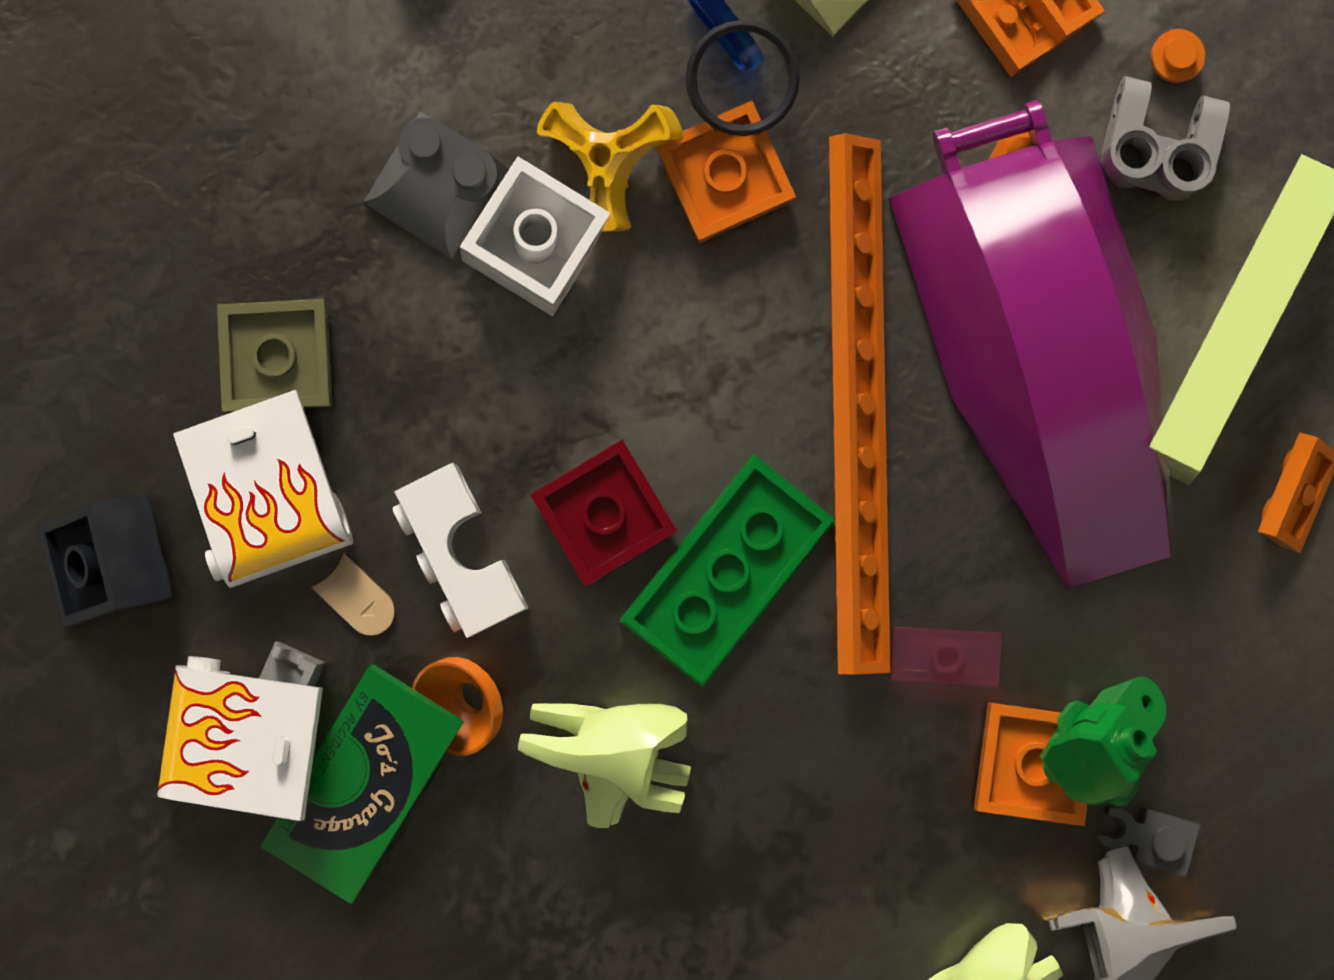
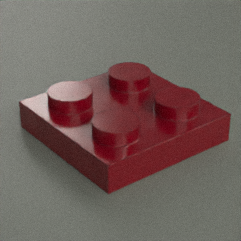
(603, 513)

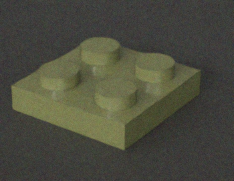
(273, 351)

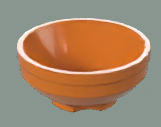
(444, 684)

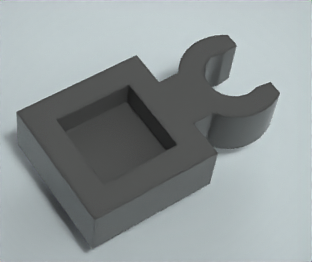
(1157, 839)

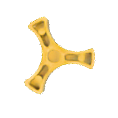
(610, 155)

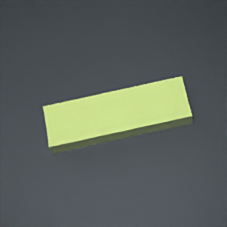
(1246, 320)

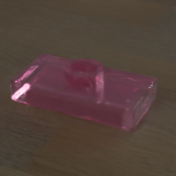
(945, 656)

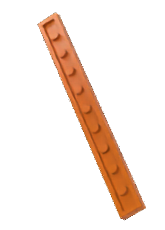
(859, 405)

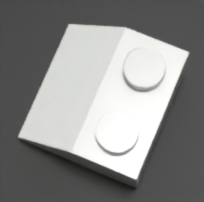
(534, 236)

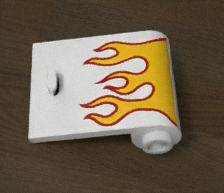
(263, 498)
(239, 741)

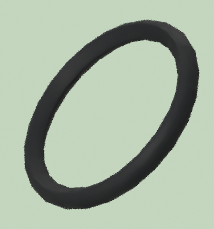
(793, 81)

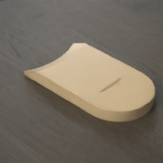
(357, 598)

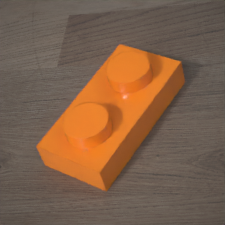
(1299, 493)

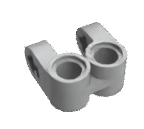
(1199, 148)

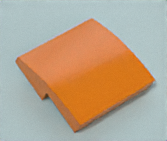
(1028, 29)

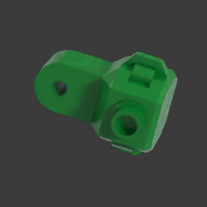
(1107, 744)

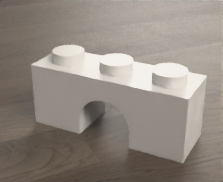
(434, 511)

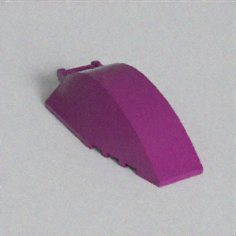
(1044, 339)

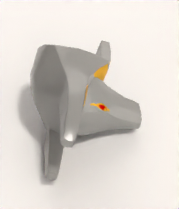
(1131, 928)

